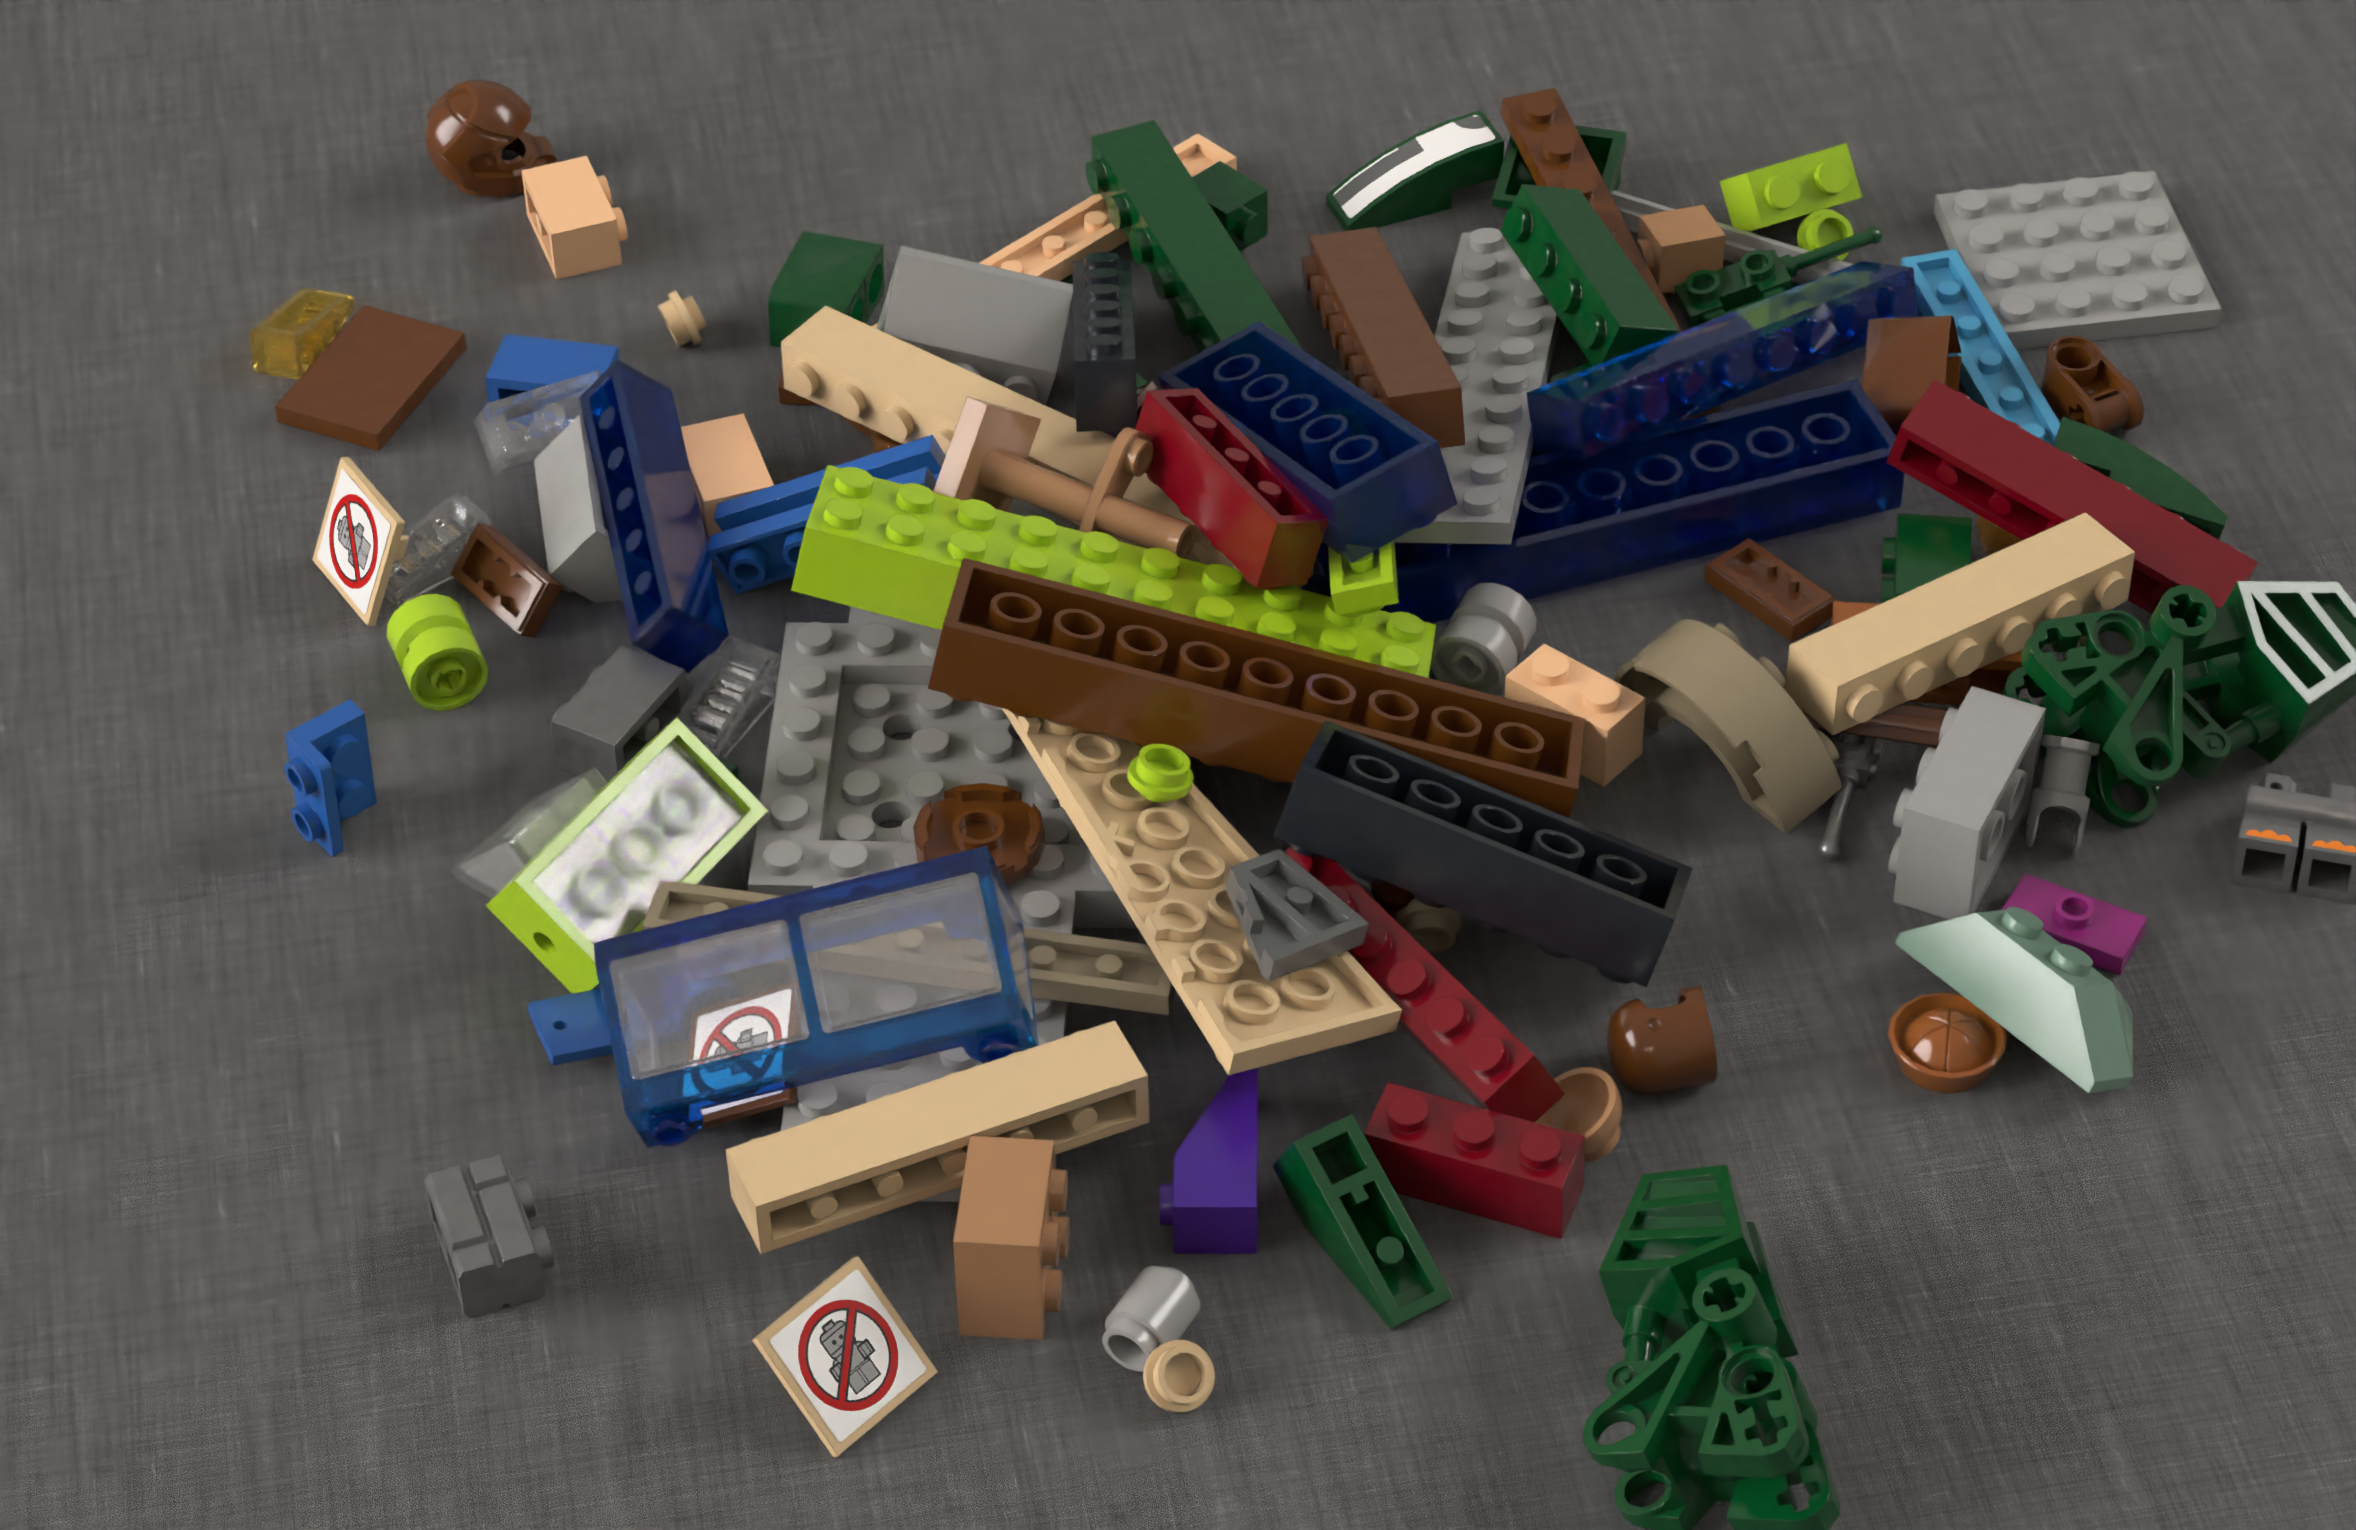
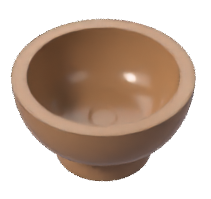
(1588, 1109)

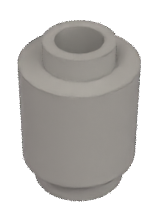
(1150, 1313)

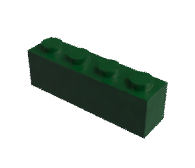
(1584, 273)

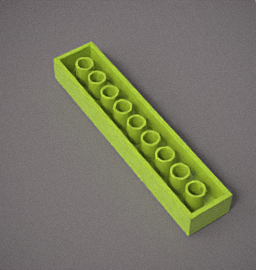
(903, 547)

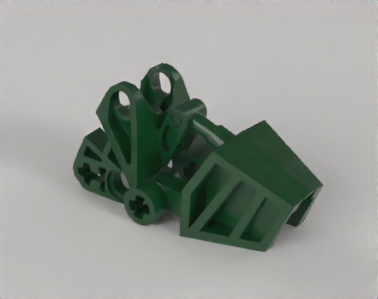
(2263, 663)
(1720, 1401)

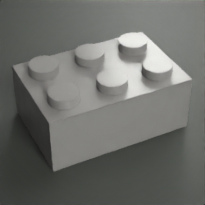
(1966, 804)

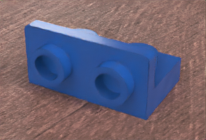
(330, 773)

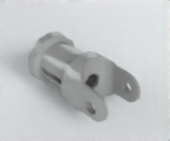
(2063, 785)

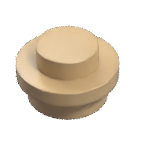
(682, 319)
(1178, 1376)

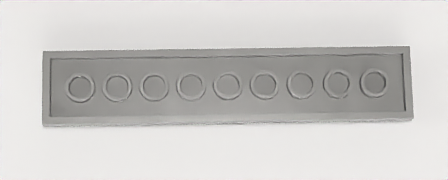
(1500, 347)

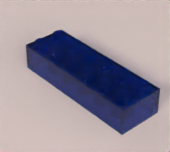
(1326, 435)

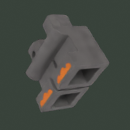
(2289, 823)

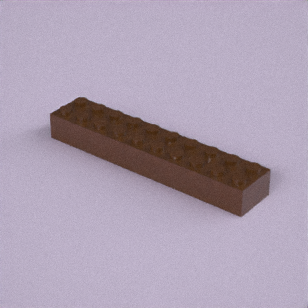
(1228, 690)

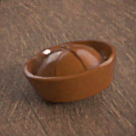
(1945, 1042)

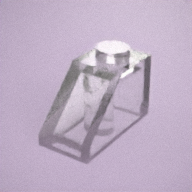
(526, 423)

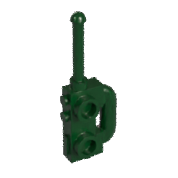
(1755, 278)

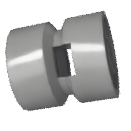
(1484, 638)

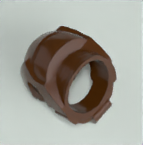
(472, 129)

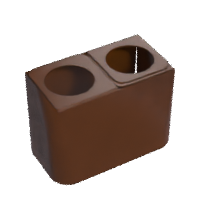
(1904, 361)

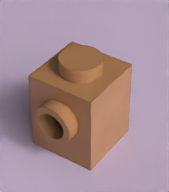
(1680, 244)

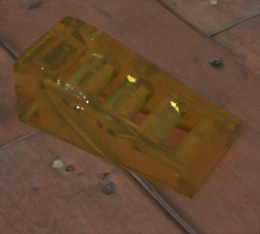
(298, 332)

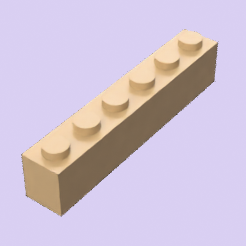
(1956, 623)
(919, 1138)

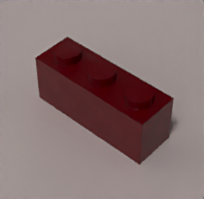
(1477, 1159)

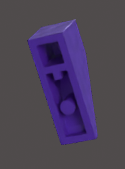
(1217, 1175)

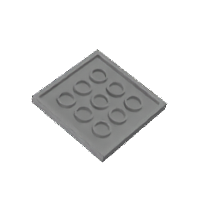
(2080, 258)

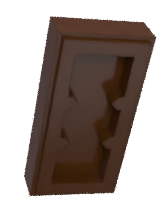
(506, 580)
(1770, 589)

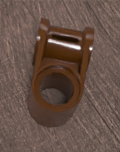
(2088, 388)

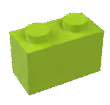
(1791, 188)

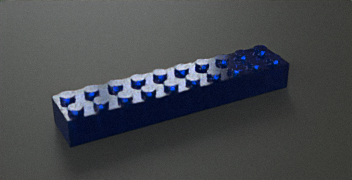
(1667, 500)

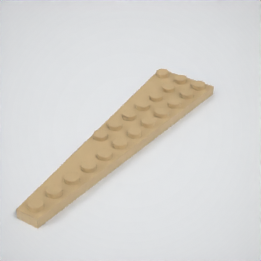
(1172, 877)

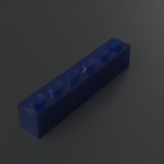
(653, 517)

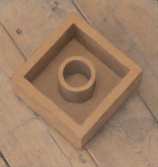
(1010, 1238)

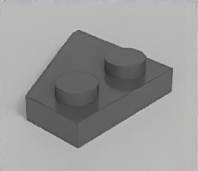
(1290, 915)

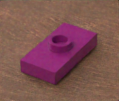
(2071, 918)

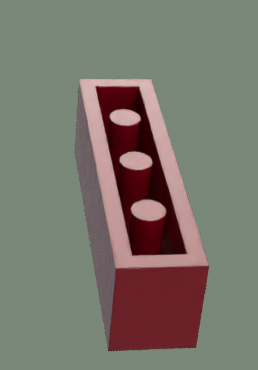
(1230, 489)

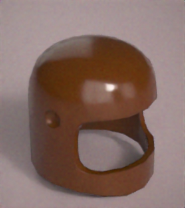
(1664, 1046)

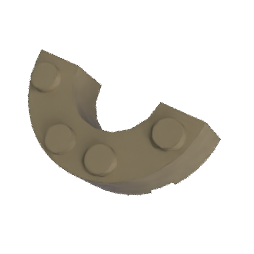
(1741, 714)

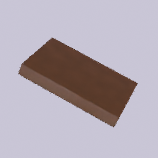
(371, 377)

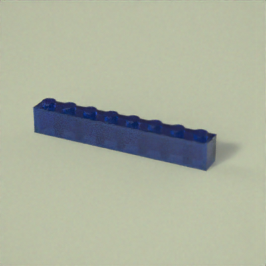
(1717, 360)

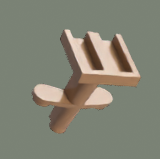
(992, 466)

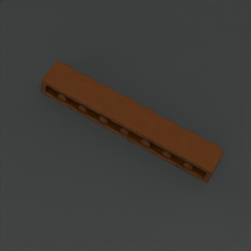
(1383, 331)

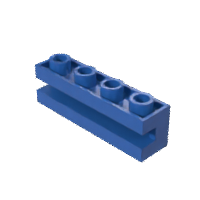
(767, 526)

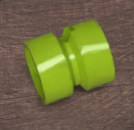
(437, 652)

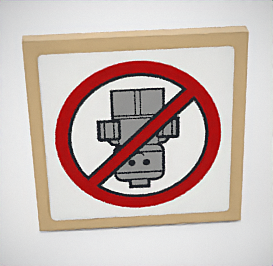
(359, 541)
(845, 1356)

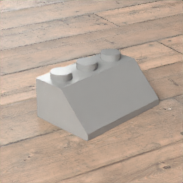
(980, 318)
(574, 517)

